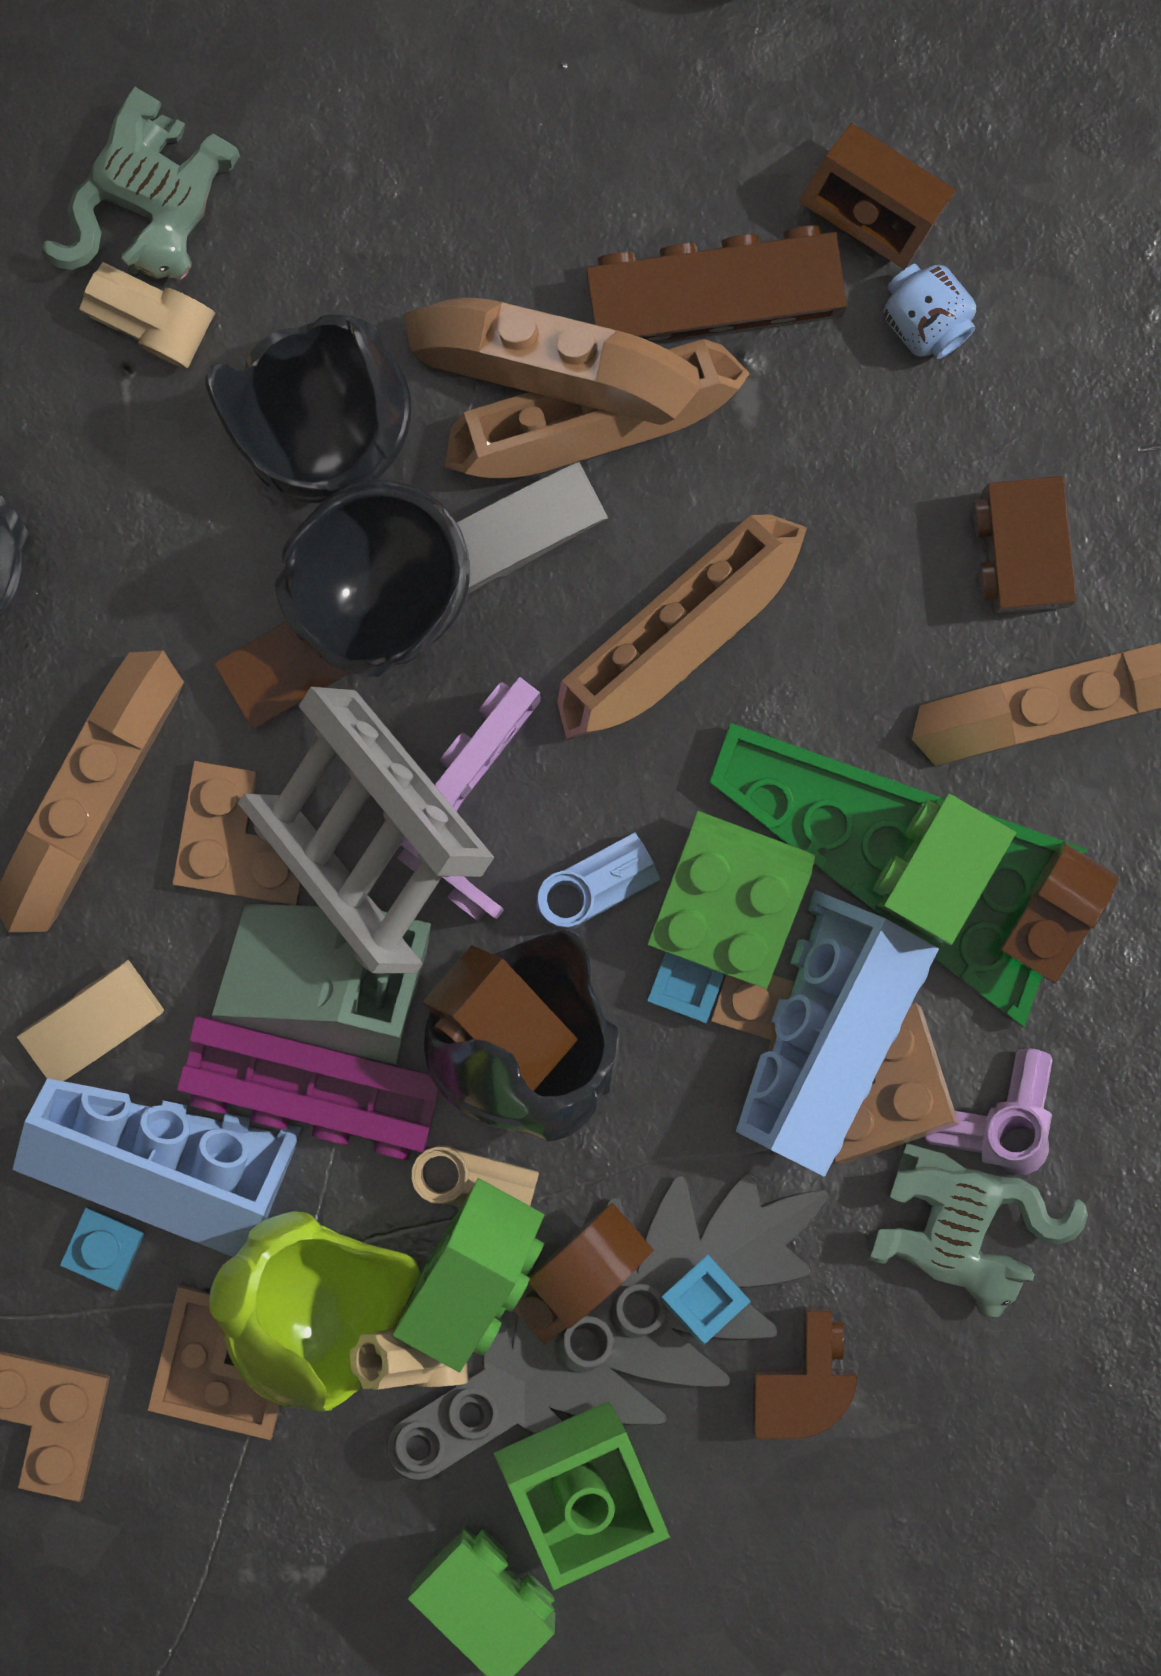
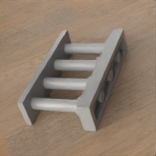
(410, 808)

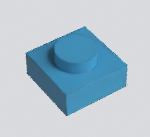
(685, 987)
(102, 1248)
(704, 1300)

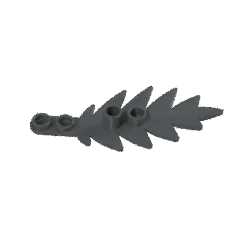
(622, 1334)

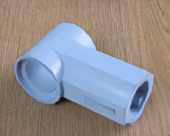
(601, 881)

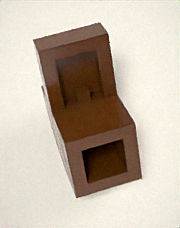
(1060, 912)
(581, 1273)
(810, 1398)

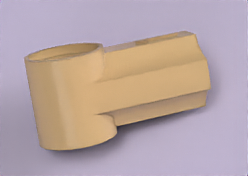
(160, 320)
(510, 1178)
(387, 1362)

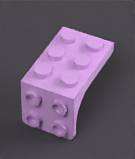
(467, 763)

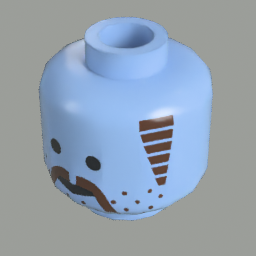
(929, 310)

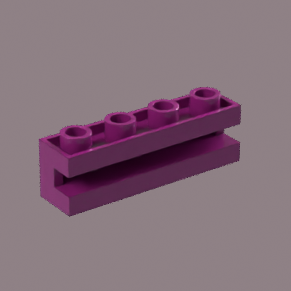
(309, 1085)

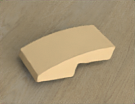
(91, 1023)

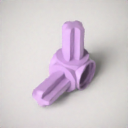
(1022, 1110)

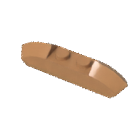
(553, 357)
(545, 433)
(681, 626)
(1040, 706)
(87, 791)

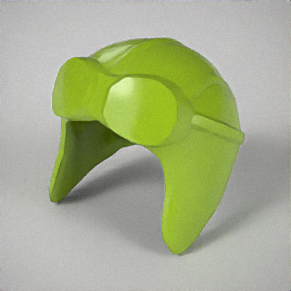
(299, 1305)

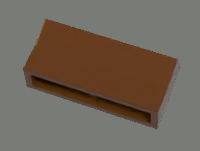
(274, 673)

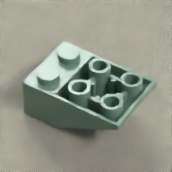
(302, 983)

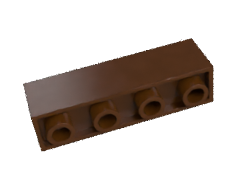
(720, 289)

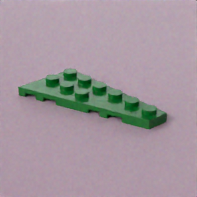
(854, 829)

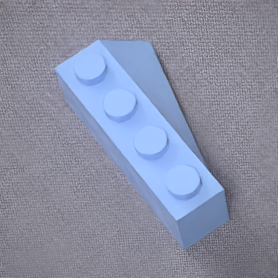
(833, 1030)
(157, 1162)

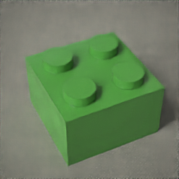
(943, 868)
(732, 900)
(472, 1277)
(581, 1495)
(484, 1603)

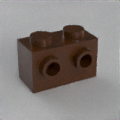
(877, 195)
(1026, 545)
(492, 1003)

